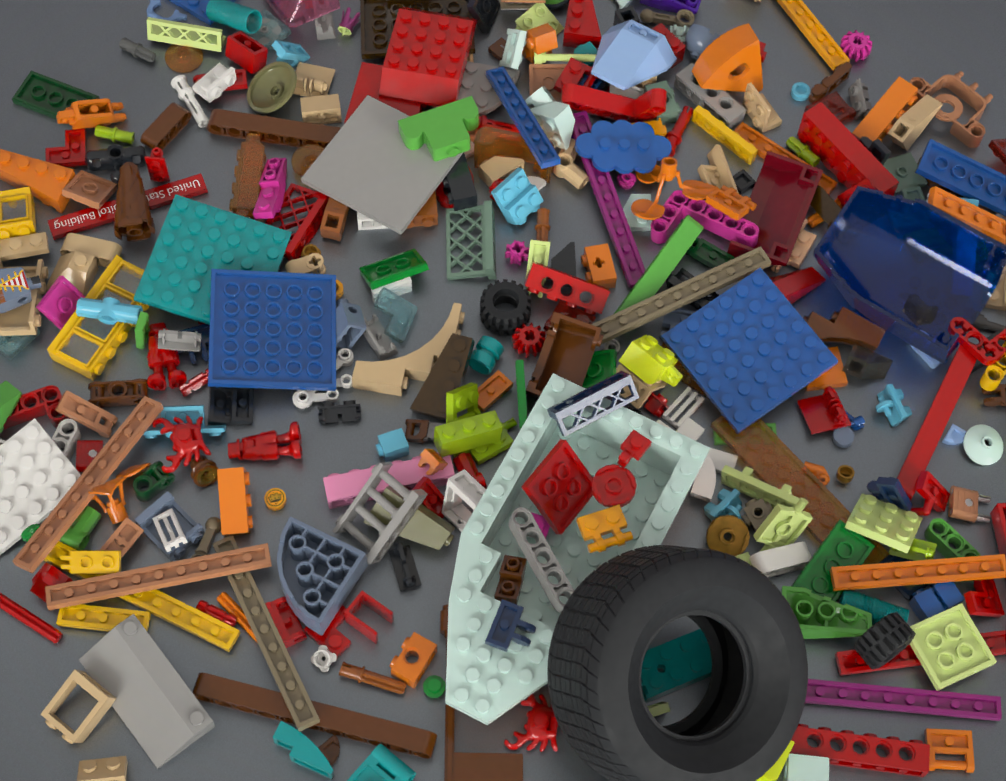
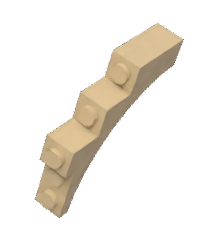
(394, 374)

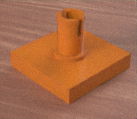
(833, 377)

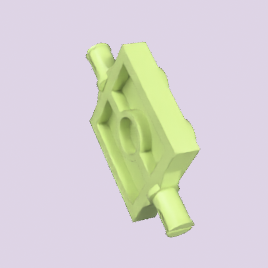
(783, 525)

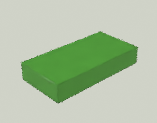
(141, 330)

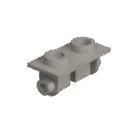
(859, 98)
(179, 340)

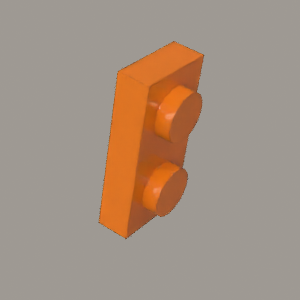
(493, 390)

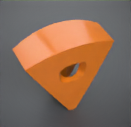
(729, 55)

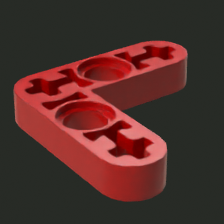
(989, 346)

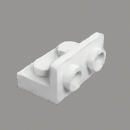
(215, 82)

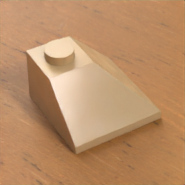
(77, 269)

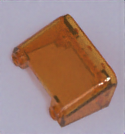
(504, 143)

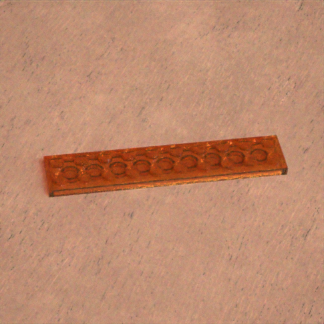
(779, 466)

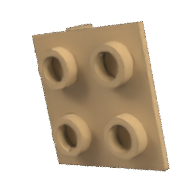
(313, 80)

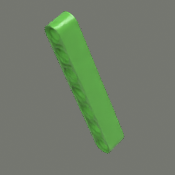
(663, 263)

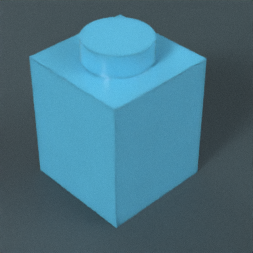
(392, 445)

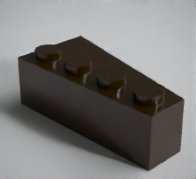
(445, 376)

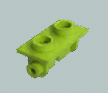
(918, 551)

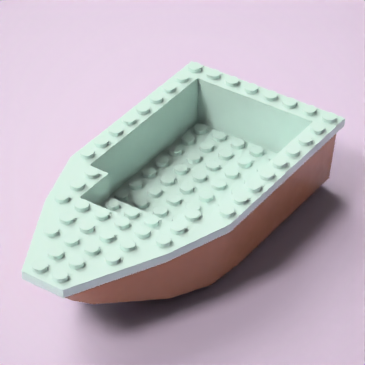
(492, 681)

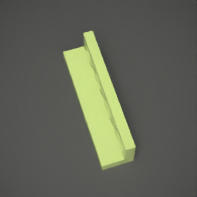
(185, 34)

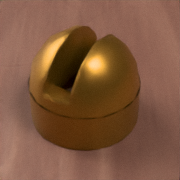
(845, 474)

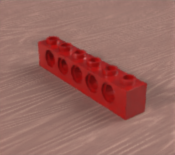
(917, 752)

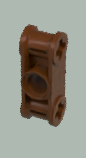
(105, 392)

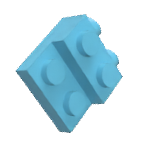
(517, 197)

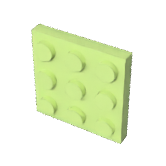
(884, 522)
(950, 647)

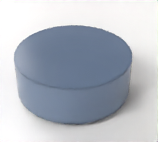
(843, 437)

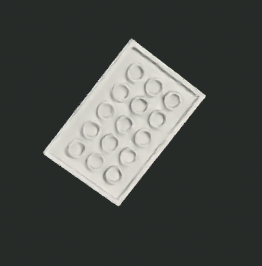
(31, 481)

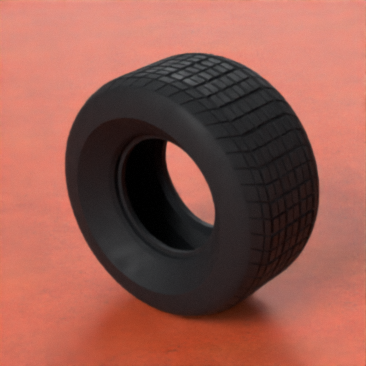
(754, 680)

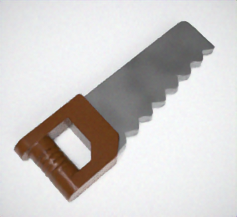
(426, 430)

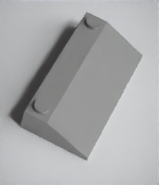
(148, 691)

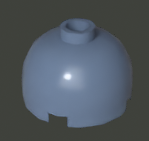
(698, 39)

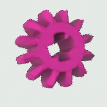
(856, 45)

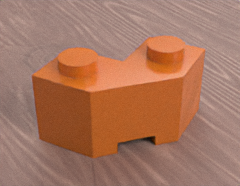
(539, 40)

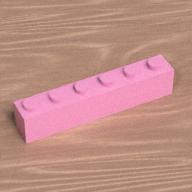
(344, 488)

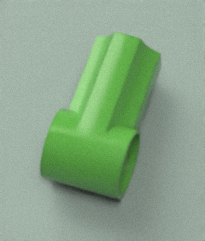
(79, 532)

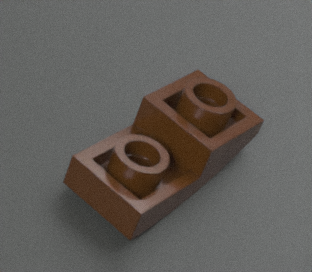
(511, 579)

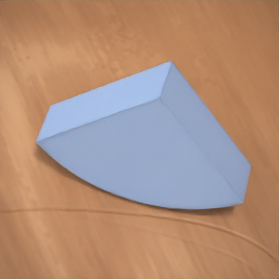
(954, 436)

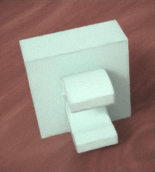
(679, 32)

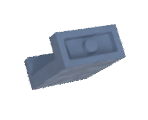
(192, 531)

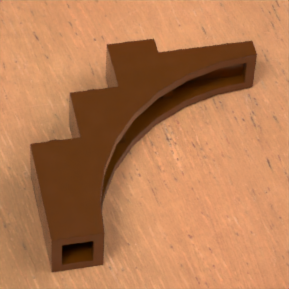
(846, 328)

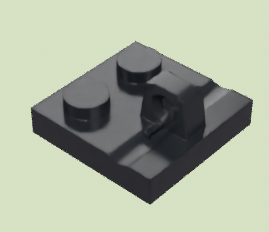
(484, 11)

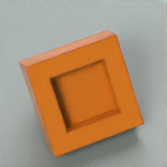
(434, 460)

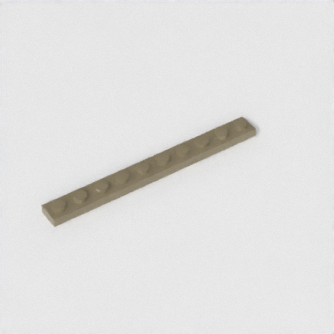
(682, 294)
(270, 643)

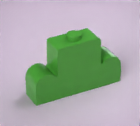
(441, 128)

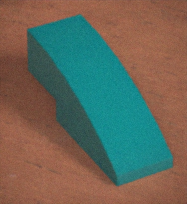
(302, 750)

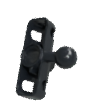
(114, 158)

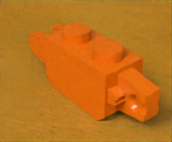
(91, 113)

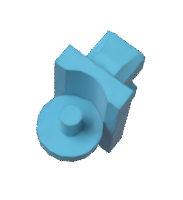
(891, 405)
(729, 505)

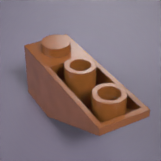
(334, 220)

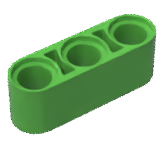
(946, 536)

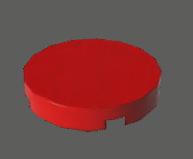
(613, 486)

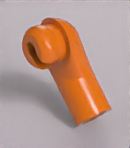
(819, 471)

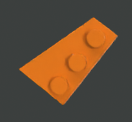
(234, 501)

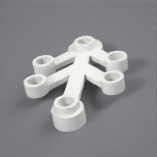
(312, 397)

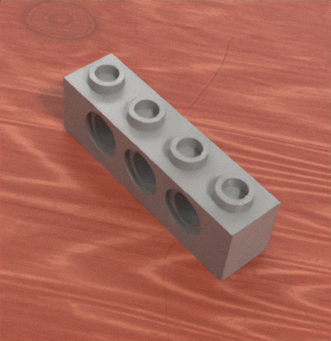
(717, 102)

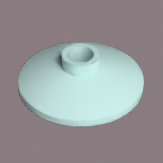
(976, 448)

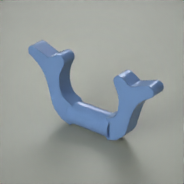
(156, 3)

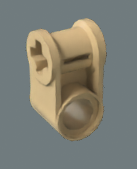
(306, 265)

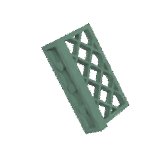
(488, 243)

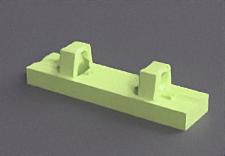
(757, 489)

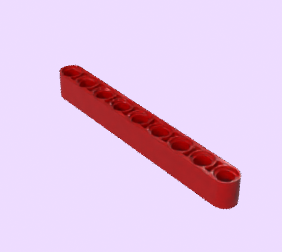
(936, 419)

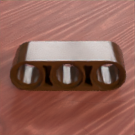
(166, 126)

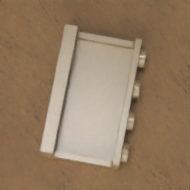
(26, 318)

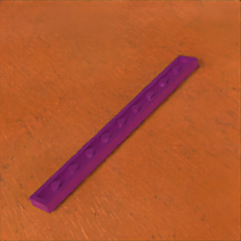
(611, 210)
(903, 699)

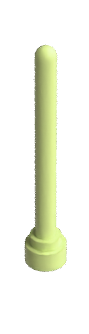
(543, 57)

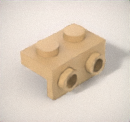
(103, 769)

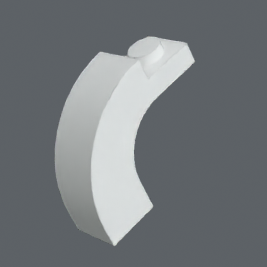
(705, 481)

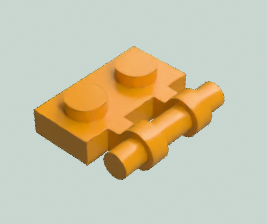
(602, 523)

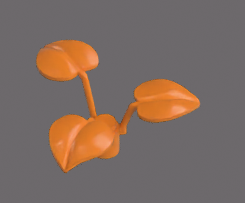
(666, 172)
(115, 507)

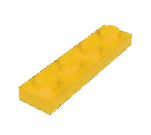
(724, 134)
(98, 617)

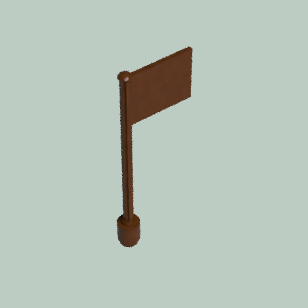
(474, 766)

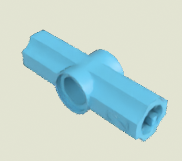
(108, 310)

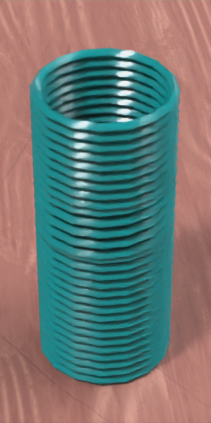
(234, 15)
(876, 607)

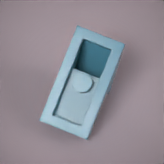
(290, 53)

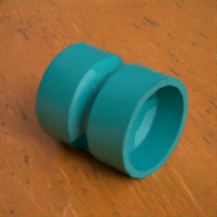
(485, 354)

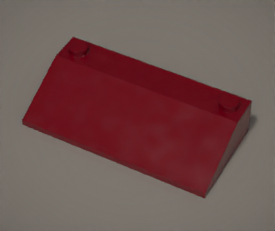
(782, 201)

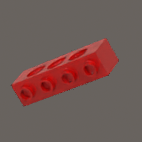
(539, 271)

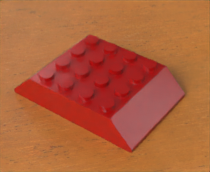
(426, 57)

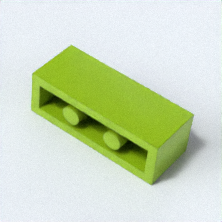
(467, 433)

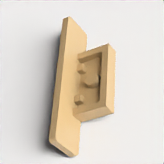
(718, 171)

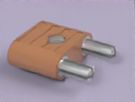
(964, 504)

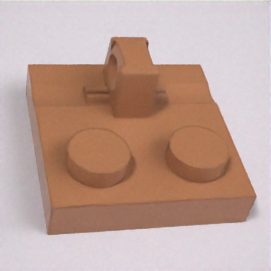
(546, 76)
(89, 189)

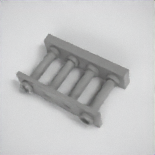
(400, 516)

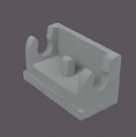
(325, 27)
(379, 342)

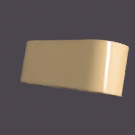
(102, 249)

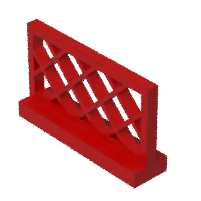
(309, 224)

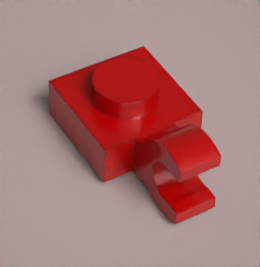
(633, 447)

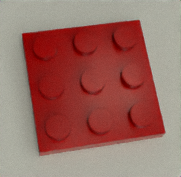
(559, 487)

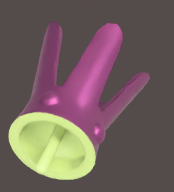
(347, 23)

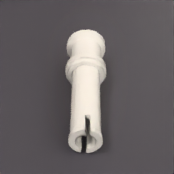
(187, 94)

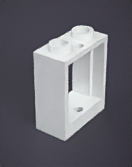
(461, 487)

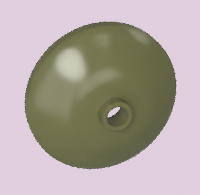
(272, 87)

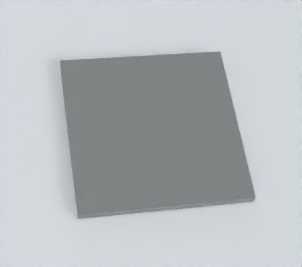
(374, 170)

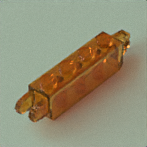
(247, 175)

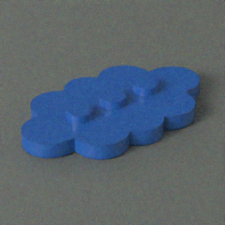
(623, 146)

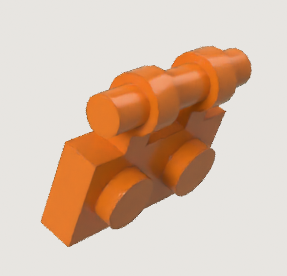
(730, 202)

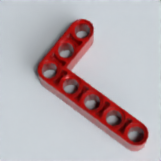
(615, 106)

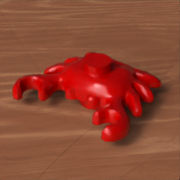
(186, 440)
(540, 726)

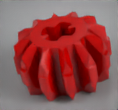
(522, 337)

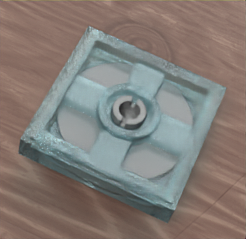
(270, 30)

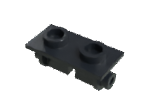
(330, 412)
(404, 567)

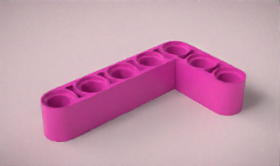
(712, 219)

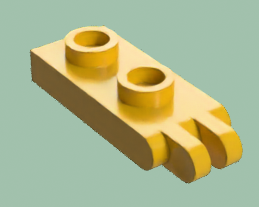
(92, 561)

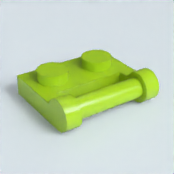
(460, 399)

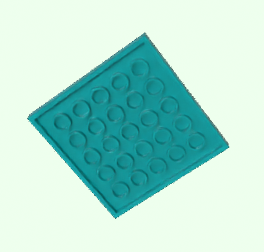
(199, 240)

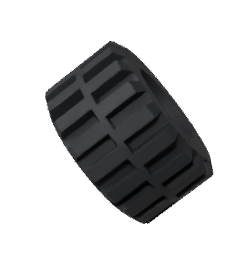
(505, 293)
(884, 640)

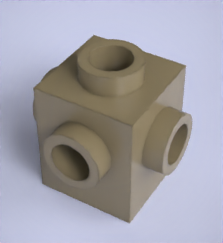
(752, 507)

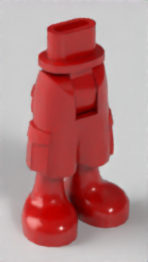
(162, 358)
(266, 444)

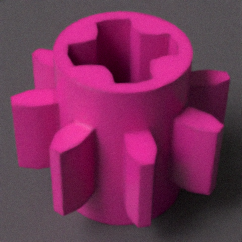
(517, 252)

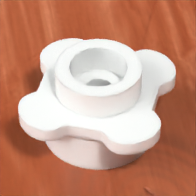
(317, 658)

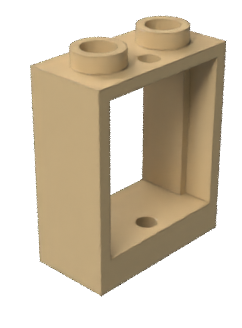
(104, 698)

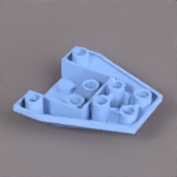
(631, 55)

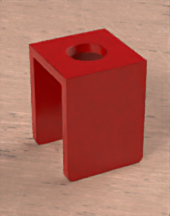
(365, 599)

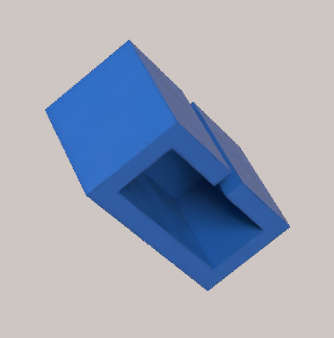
(935, 599)

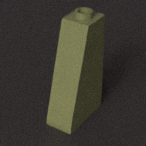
(424, 525)

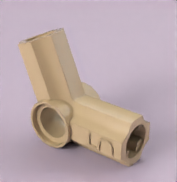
(568, 169)

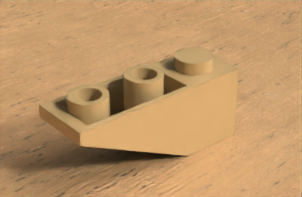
(914, 121)

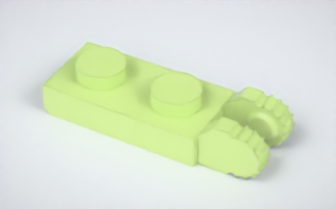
(539, 253)

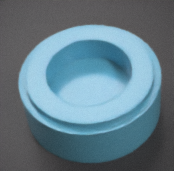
(800, 91)

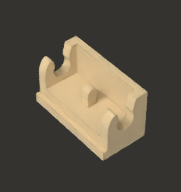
(321, 109)

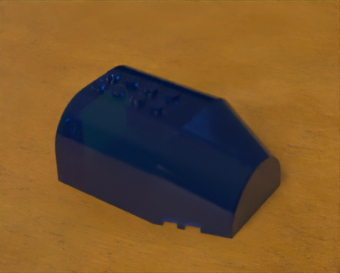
(901, 247)

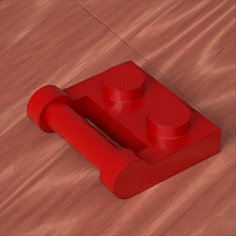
(573, 74)

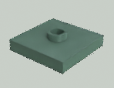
(903, 169)

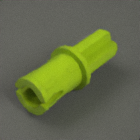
(115, 134)
(803, 151)

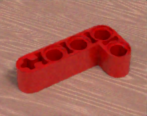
(42, 407)

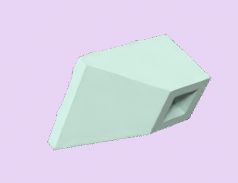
(556, 121)

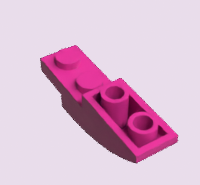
(272, 189)

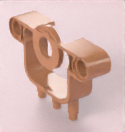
(970, 133)

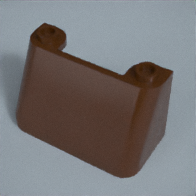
(564, 352)

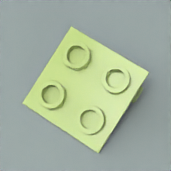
(537, 16)

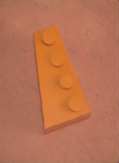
(887, 110)
(43, 178)

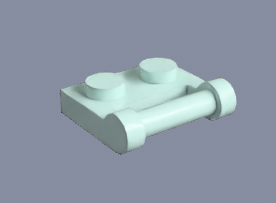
(513, 49)

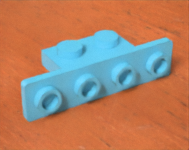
(181, 412)

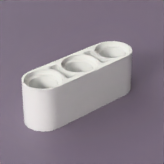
(781, 559)

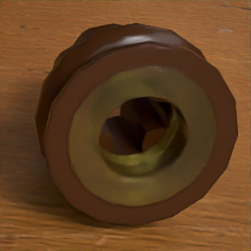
(203, 472)

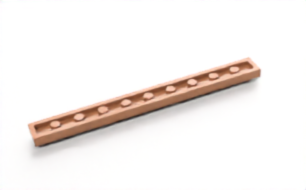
(95, 474)
(157, 576)

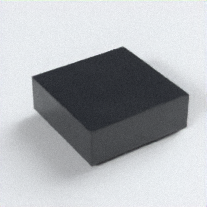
(743, 181)

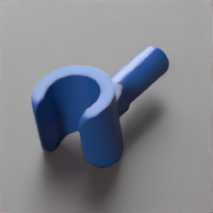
(857, 422)

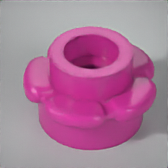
(626, 184)

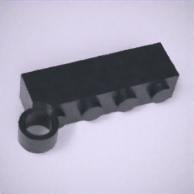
(460, 186)

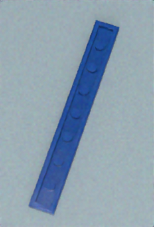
(523, 117)

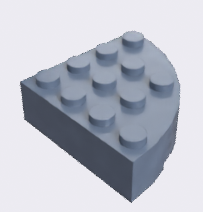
(316, 573)

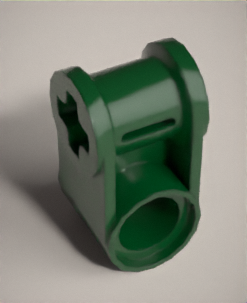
(154, 479)

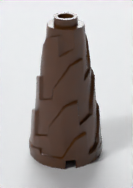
(132, 206)

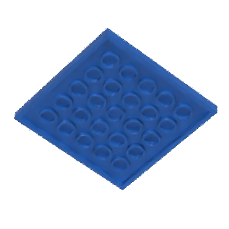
(272, 330)
(749, 350)

